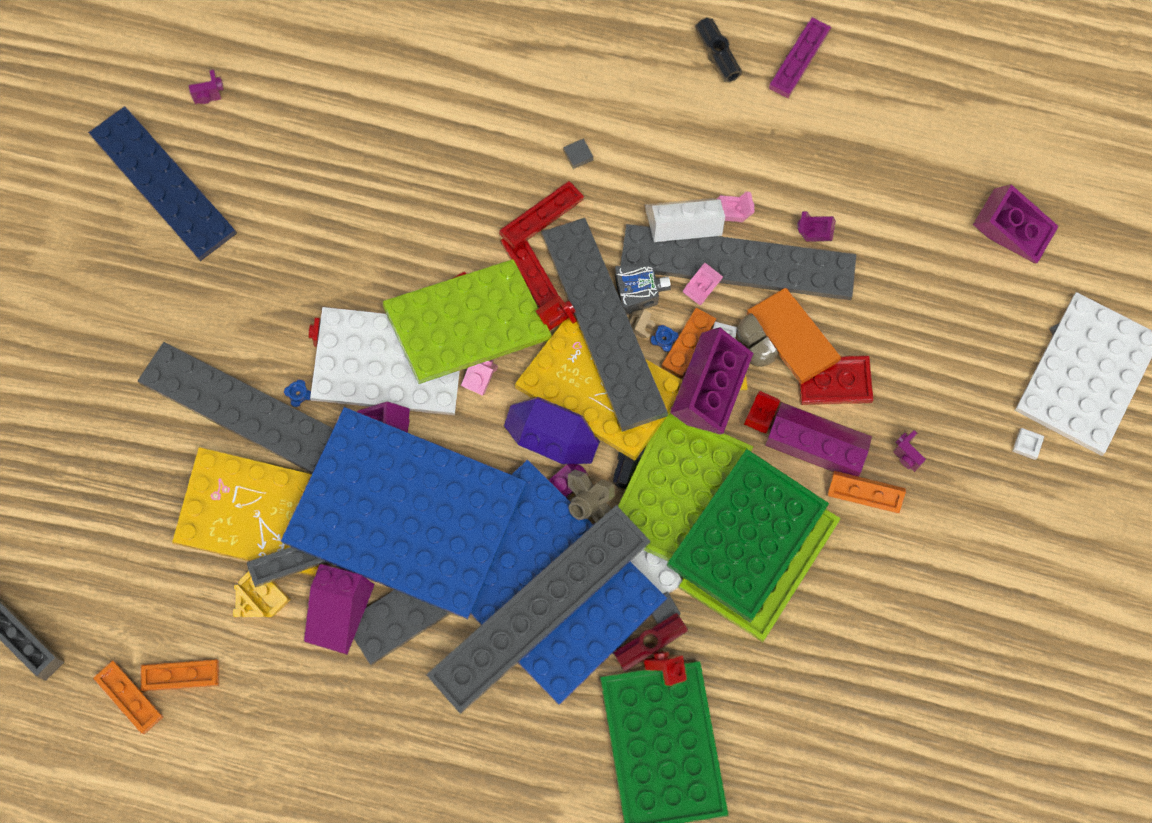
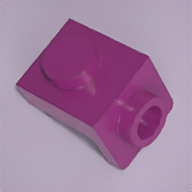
(207, 91)
(816, 228)
(907, 453)
(560, 479)

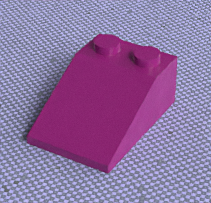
(1016, 223)
(336, 608)

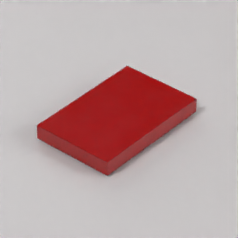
(842, 383)

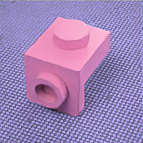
(737, 208)
(702, 284)
(479, 376)

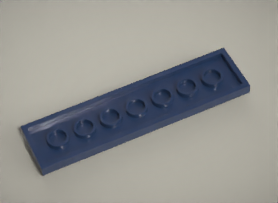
(162, 183)

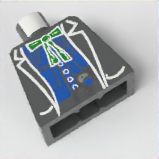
(639, 287)

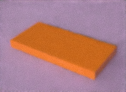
(794, 335)

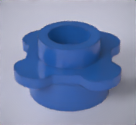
(663, 331)
(298, 386)

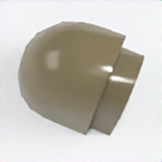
(750, 331)
(764, 353)

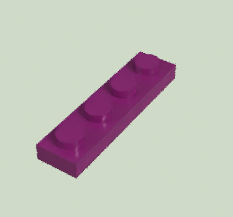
(799, 57)

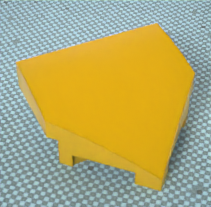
(258, 601)

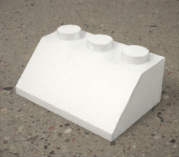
(685, 219)

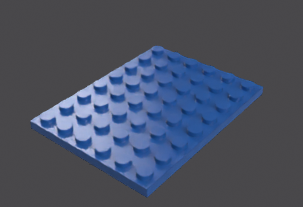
(404, 512)
(533, 540)

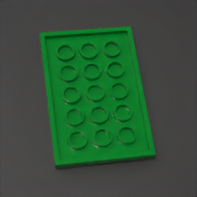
(747, 535)
(663, 747)

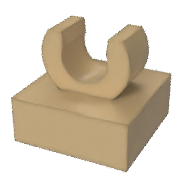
(639, 320)

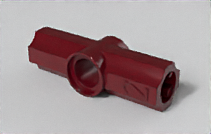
(665, 632)

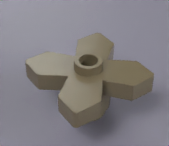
(589, 499)

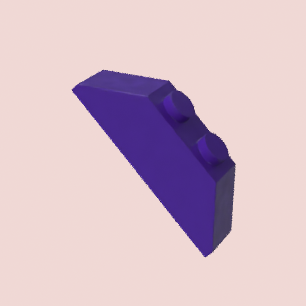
(552, 431)

